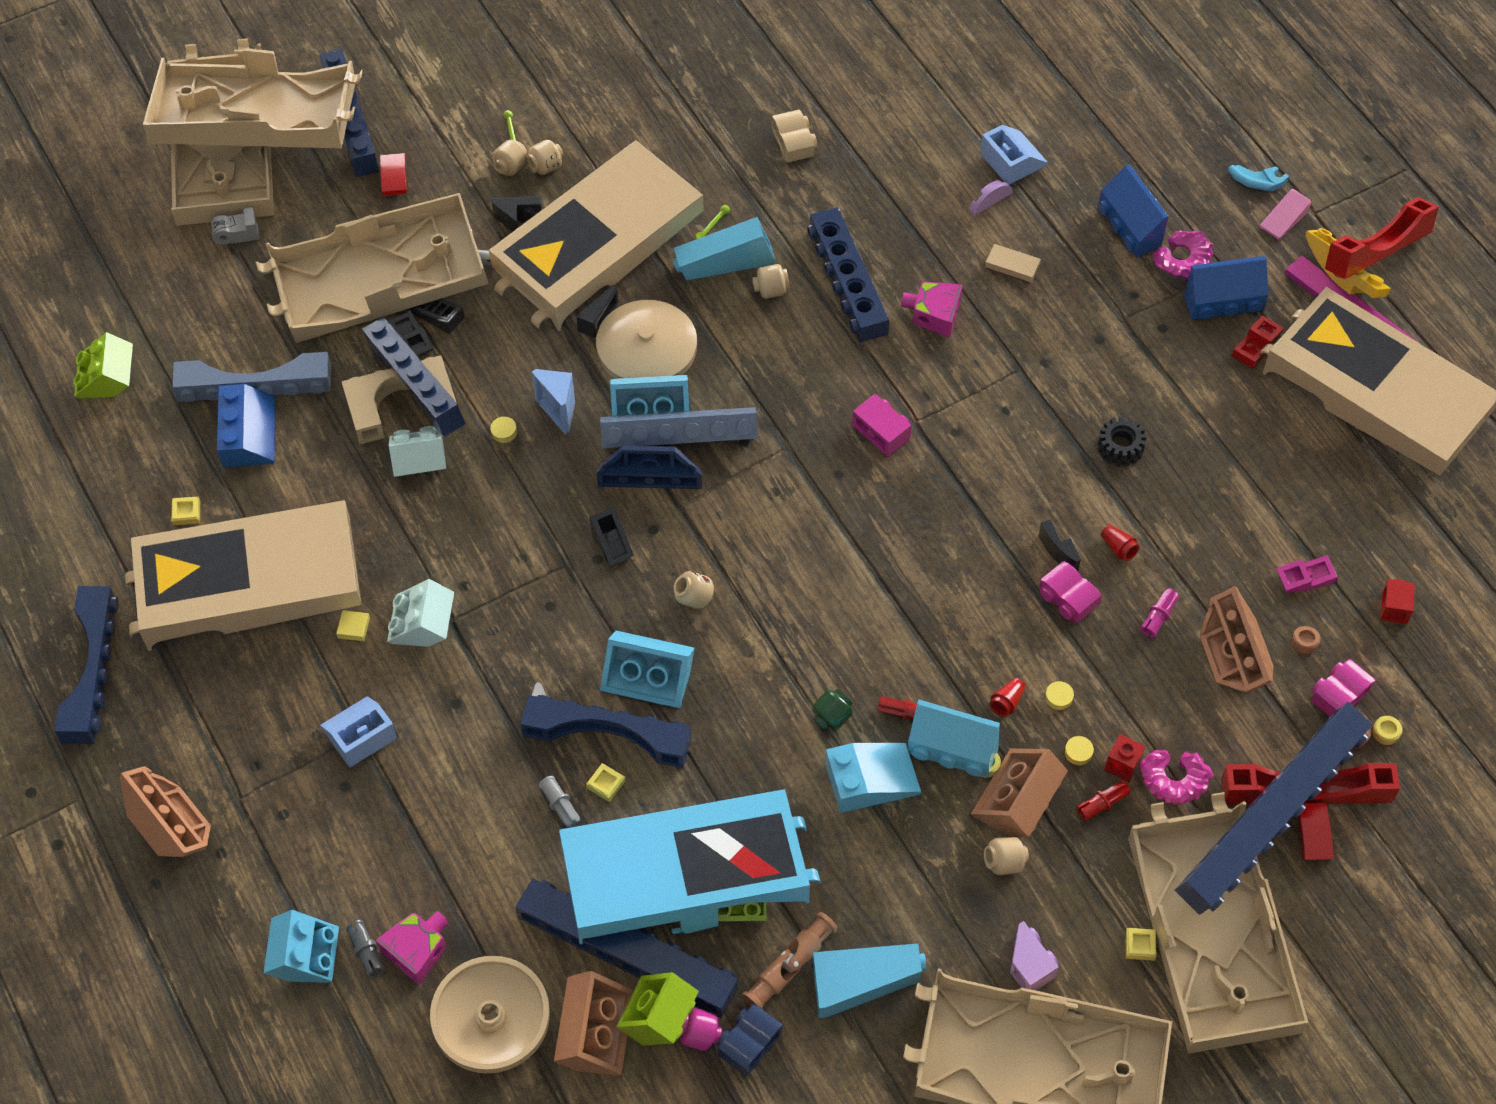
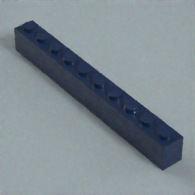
(1273, 808)

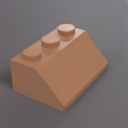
(1020, 791)
(589, 1022)

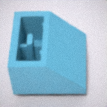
(301, 948)

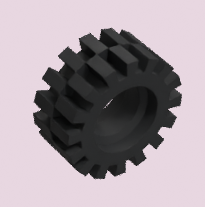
(1123, 429)

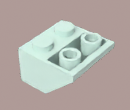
(417, 451)
(421, 615)

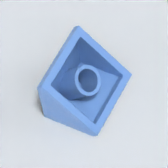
(555, 396)

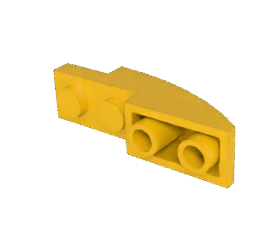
(1361, 282)

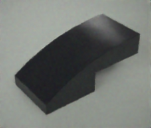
(411, 333)
(1058, 549)

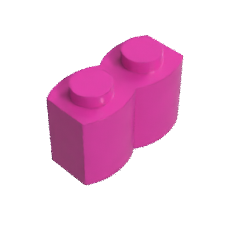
(1069, 592)
(1346, 684)

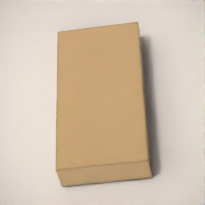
(1012, 263)

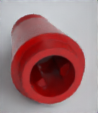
(1122, 544)
(1007, 698)

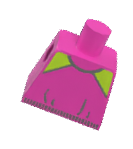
(935, 306)
(414, 944)

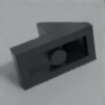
(512, 209)
(611, 536)

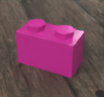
(882, 424)

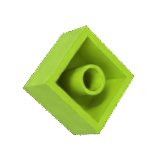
(658, 1009)

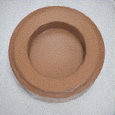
(1306, 639)

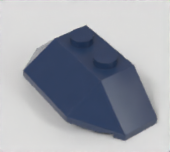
(649, 469)

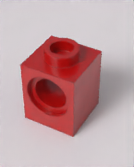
(1397, 601)
(1124, 758)

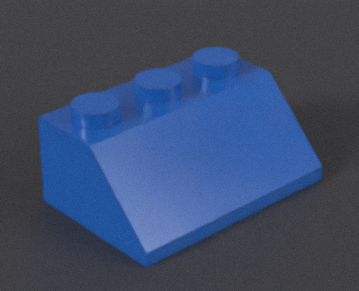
(1133, 212)
(1227, 287)
(245, 426)

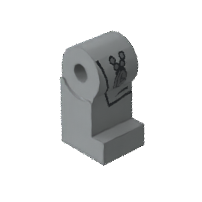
(235, 228)

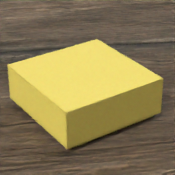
(185, 510)
(353, 625)
(605, 782)
(1141, 944)

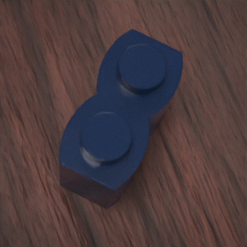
(749, 1040)

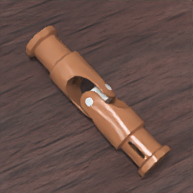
(792, 959)

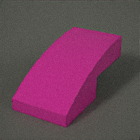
(1307, 576)

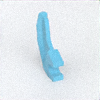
(1263, 180)

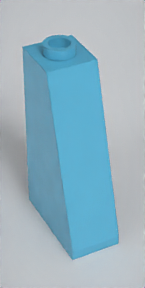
(725, 251)
(863, 974)

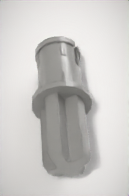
(559, 801)

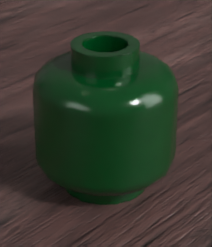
(832, 710)

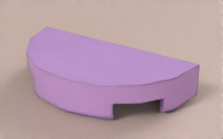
(991, 194)

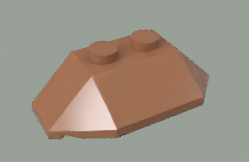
(1235, 643)
(163, 814)

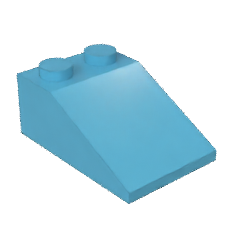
(870, 774)

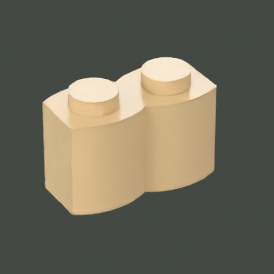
(793, 135)

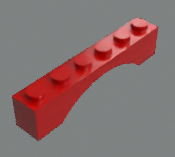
(1410, 224)
(1354, 785)

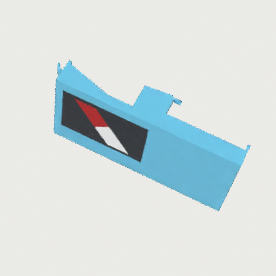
(684, 864)

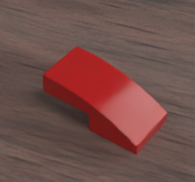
(393, 174)
(1259, 335)
(1315, 832)

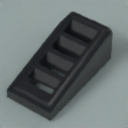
(592, 316)
(447, 323)

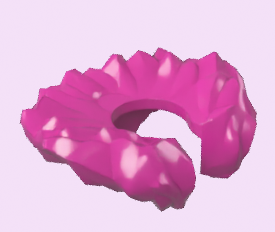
(1199, 250)
(1173, 791)

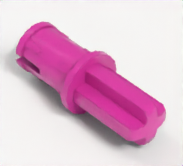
(1159, 613)

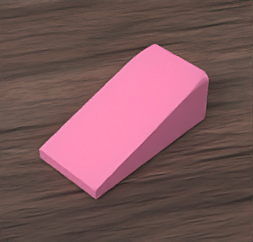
(1286, 214)

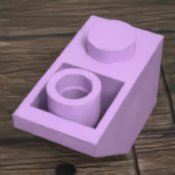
(1031, 963)

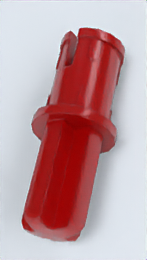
(897, 707)
(1102, 801)

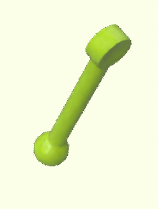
(508, 115)
(724, 210)

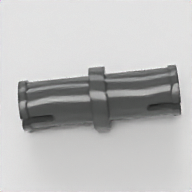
(365, 949)

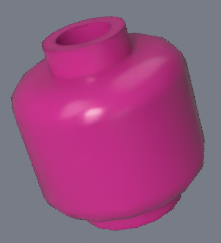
(700, 1030)

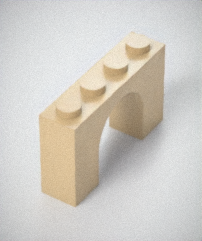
(368, 391)

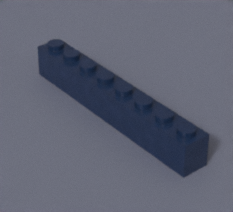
(629, 950)

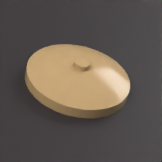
(646, 340)
(490, 1014)

